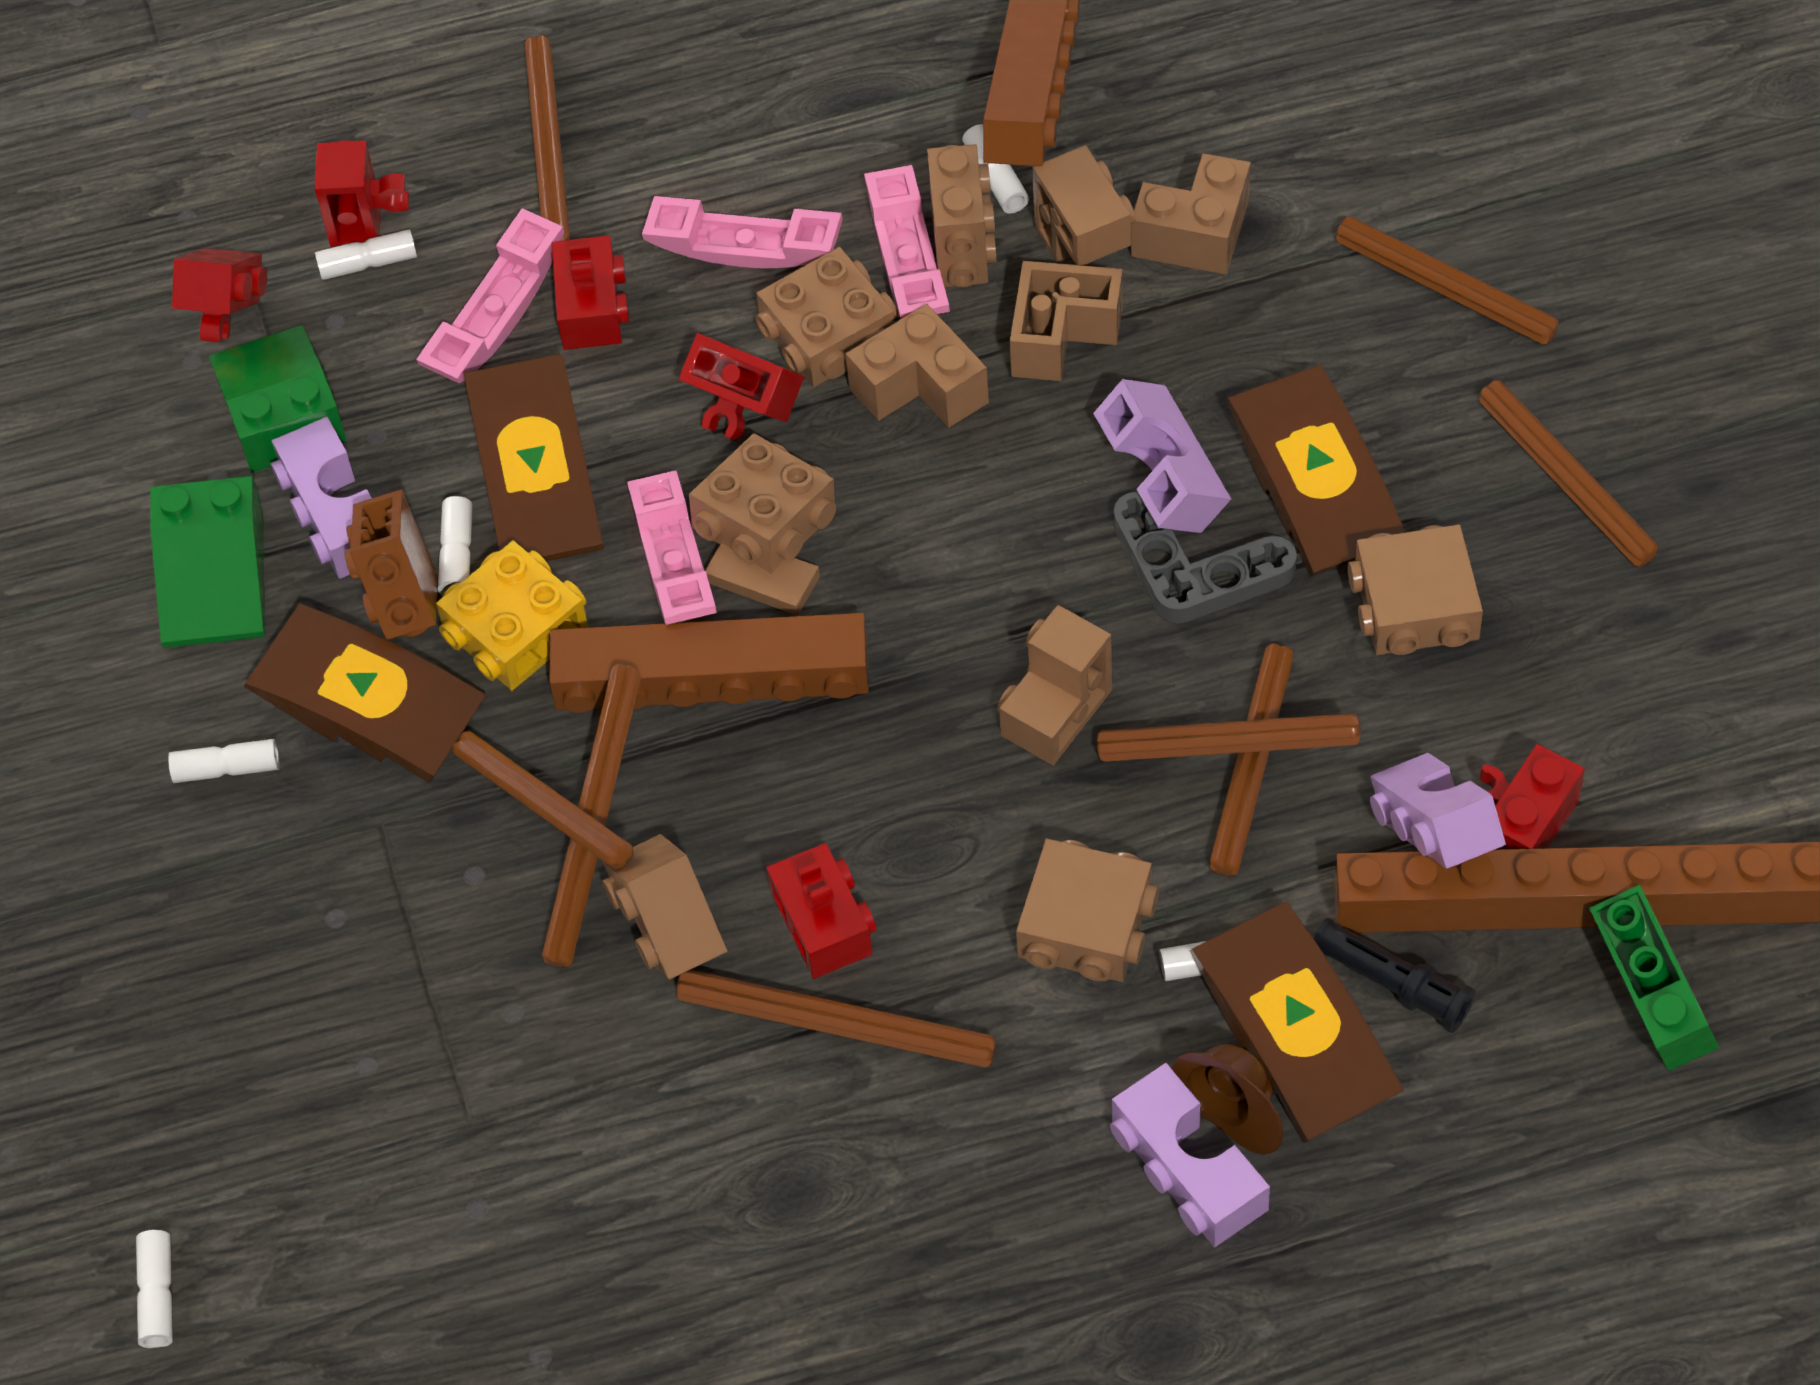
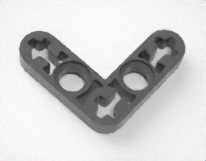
(1195, 578)

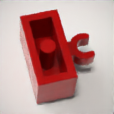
(350, 193)
(217, 285)
(587, 292)
(739, 382)
(1537, 798)
(820, 910)

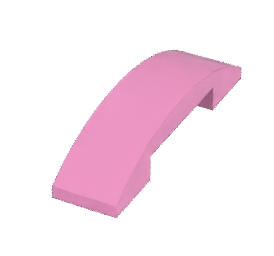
(740, 240)
(905, 241)
(498, 300)
(671, 548)

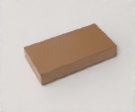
(783, 589)

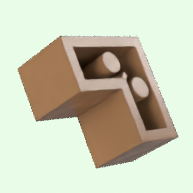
(1079, 208)
(1196, 225)
(1061, 306)
(916, 360)
(1062, 687)
(667, 906)

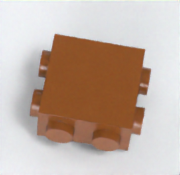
(392, 566)

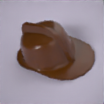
(1233, 1095)

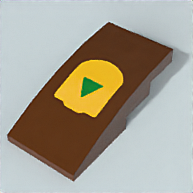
(534, 458)
(1314, 467)
(365, 691)
(1296, 1020)

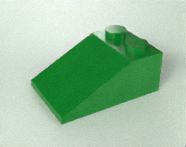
(273, 390)
(208, 561)

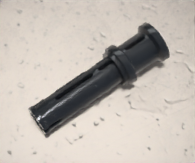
(1415, 985)

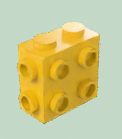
(507, 614)

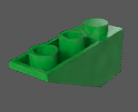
(1654, 978)

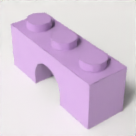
(314, 467)
(1183, 485)
(1433, 814)
(1214, 1193)

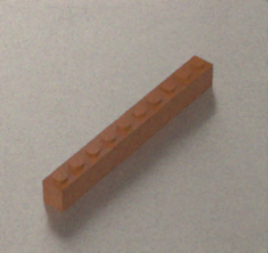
(1561, 885)

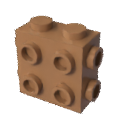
(961, 215)
(823, 314)
(762, 503)
(1416, 590)
(1086, 911)

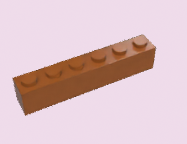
(1029, 81)
(713, 661)

